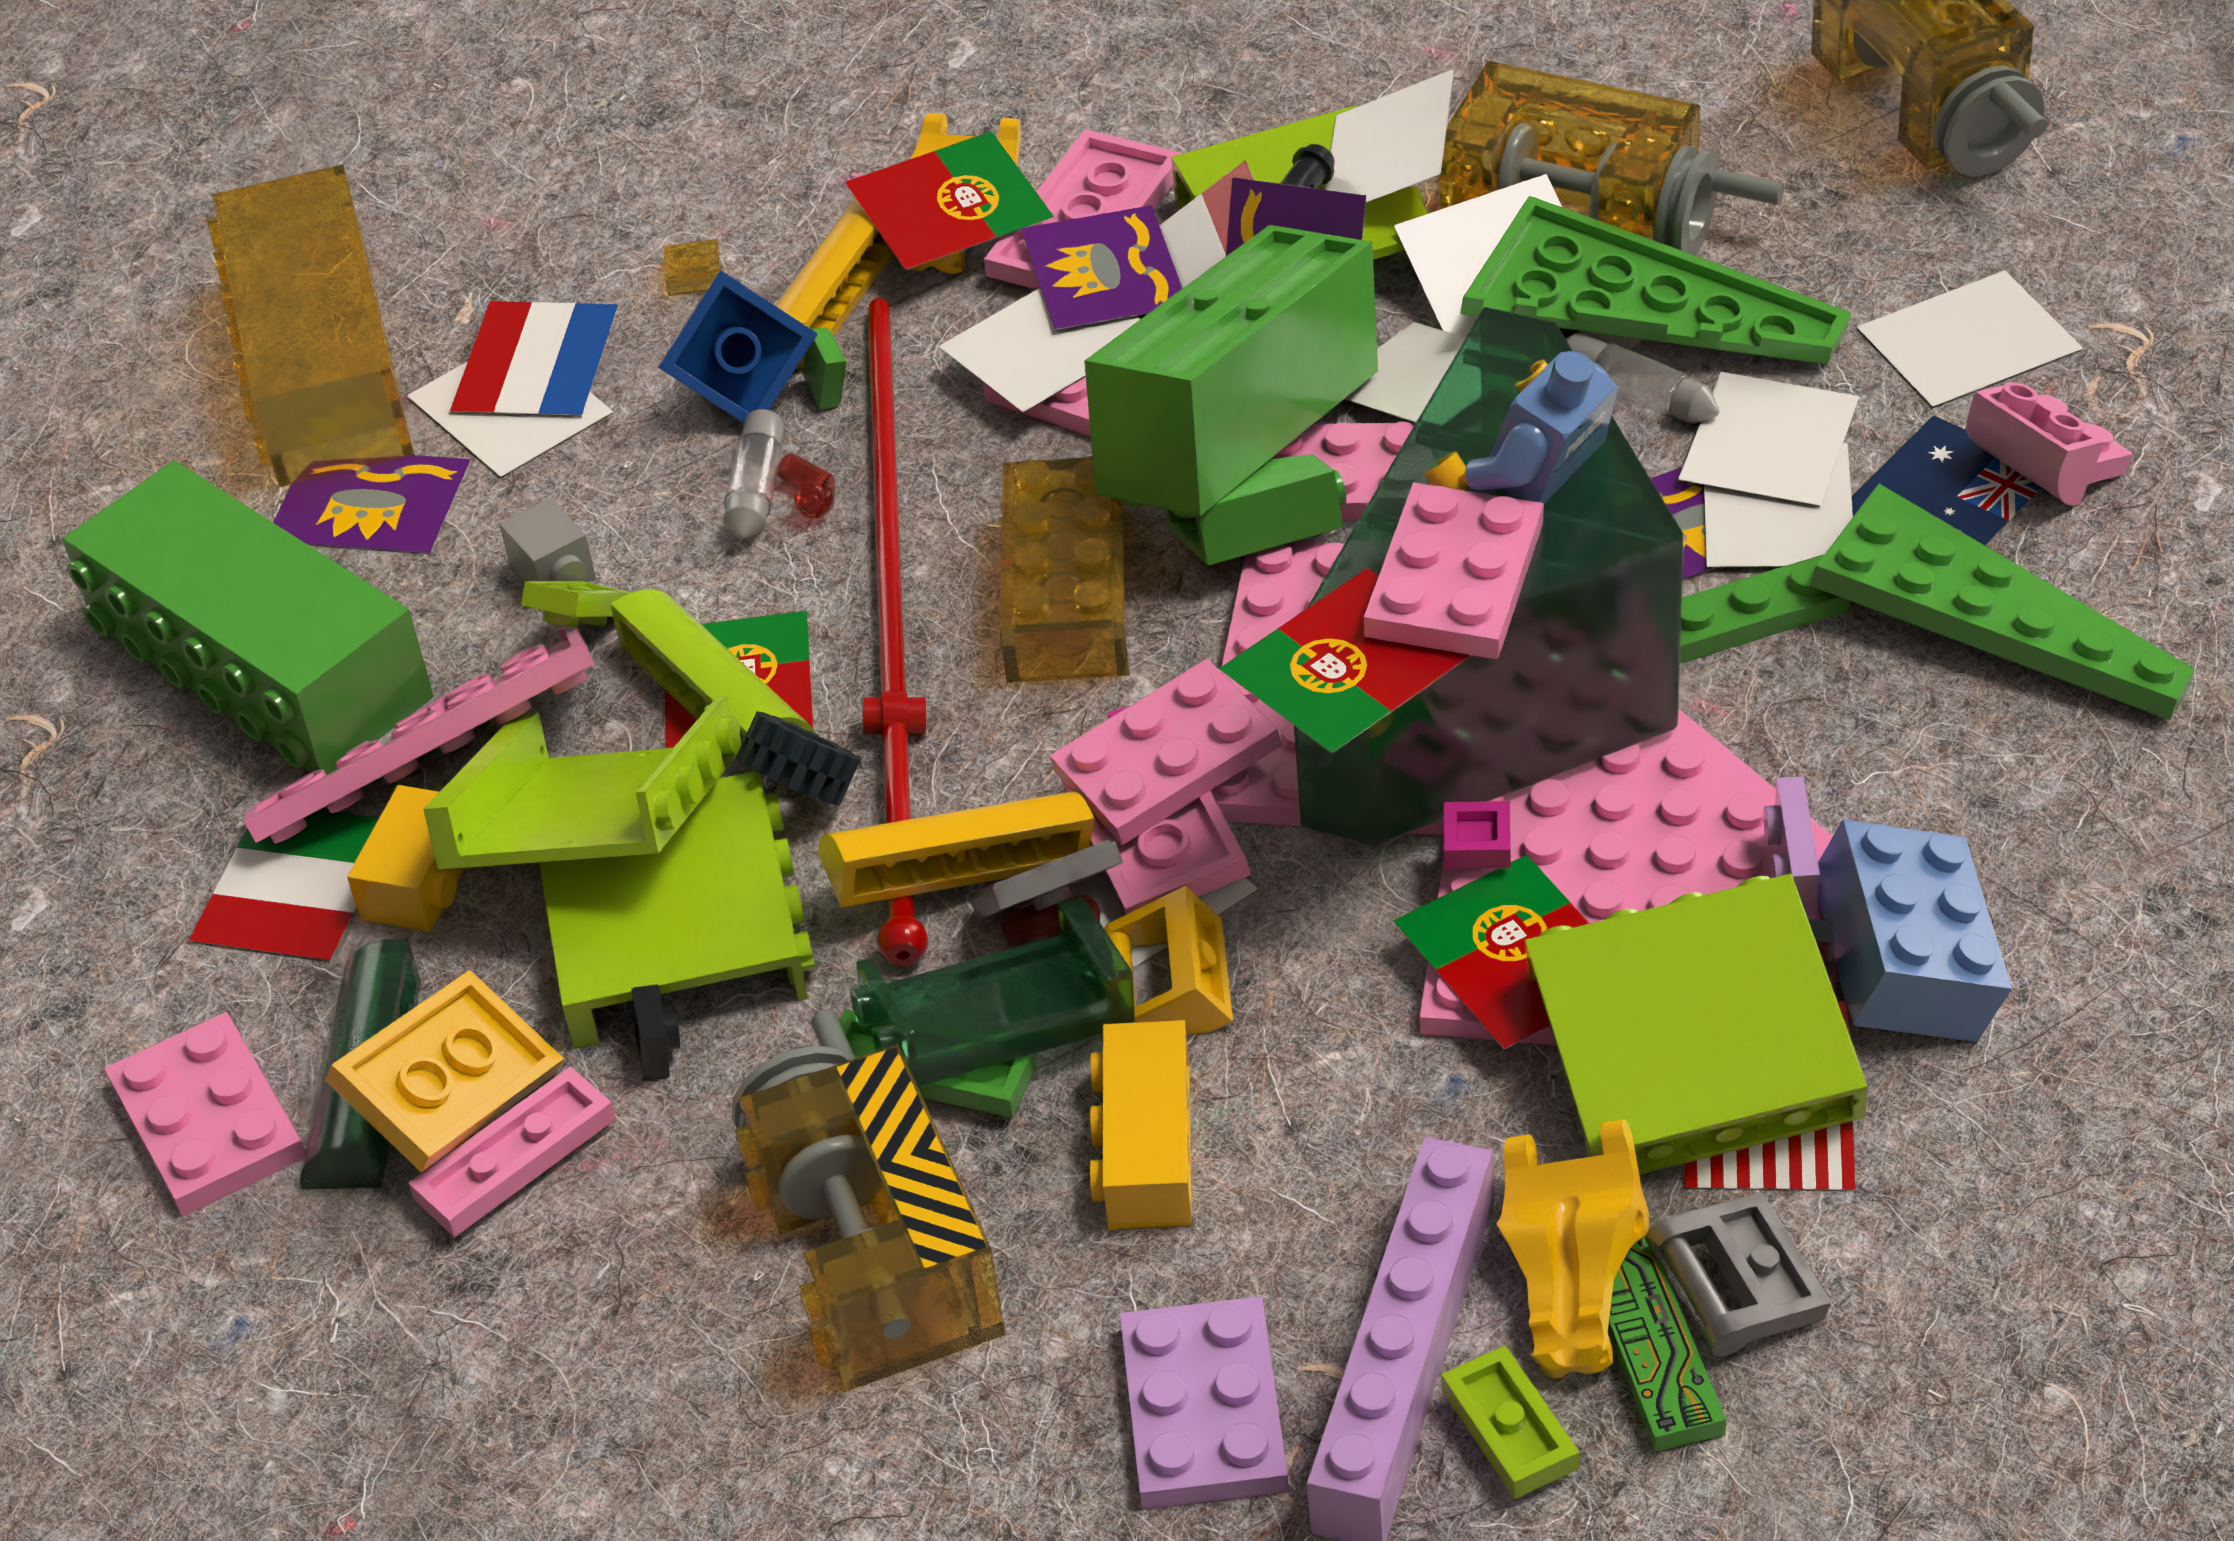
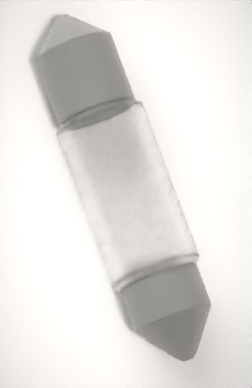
(1649, 381)
(753, 474)

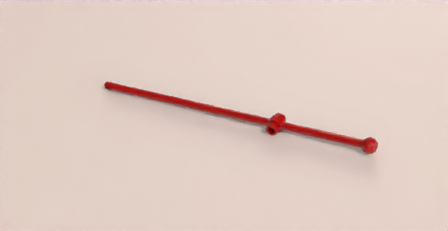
(893, 715)

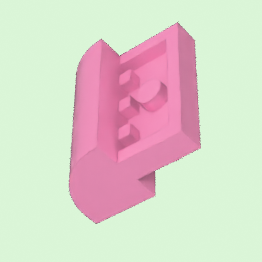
(2044, 440)

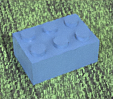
(1911, 931)

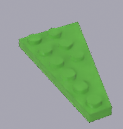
(1626, 285)
(1951, 584)

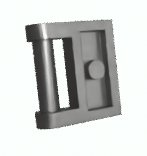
(1757, 1263)

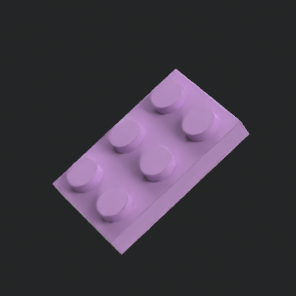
(1203, 1403)

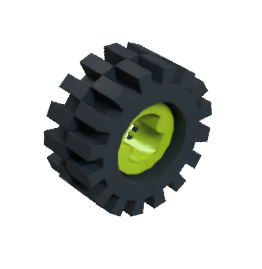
(798, 758)

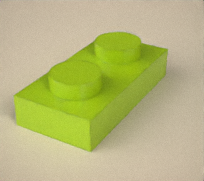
(571, 601)
(1510, 1422)

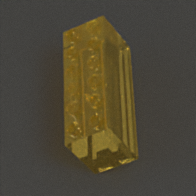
(307, 327)

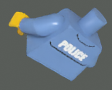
(1545, 434)

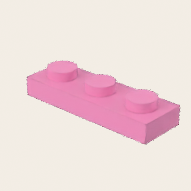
(512, 1151)

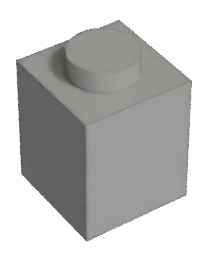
(547, 545)

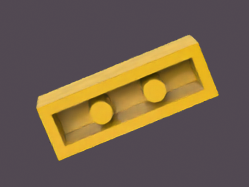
(1142, 1125)

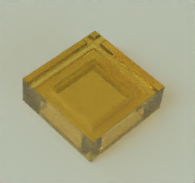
(691, 266)

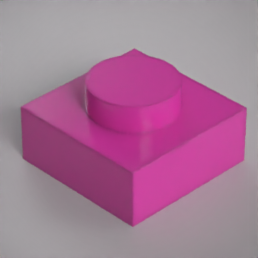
(1477, 834)

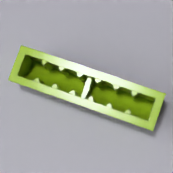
(691, 660)

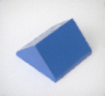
(737, 348)

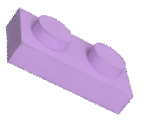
(1791, 829)

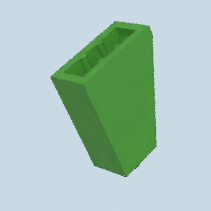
(1270, 508)

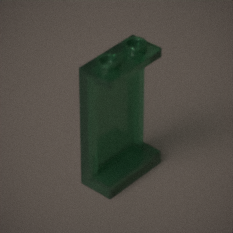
(1001, 1001)

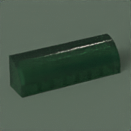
(374, 991)

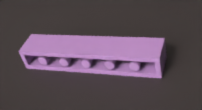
(1401, 1343)

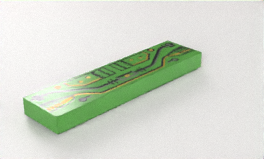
(1660, 1355)

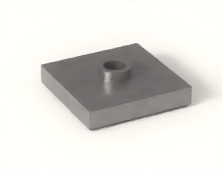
(1046, 883)

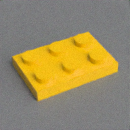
(444, 1070)

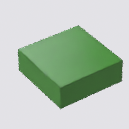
(825, 369)

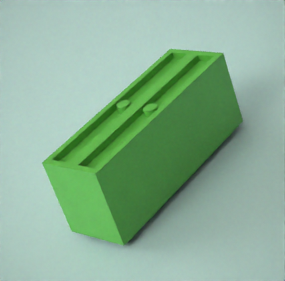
(1231, 369)
(248, 618)

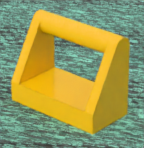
(1196, 960)

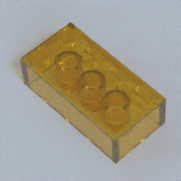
(1062, 574)

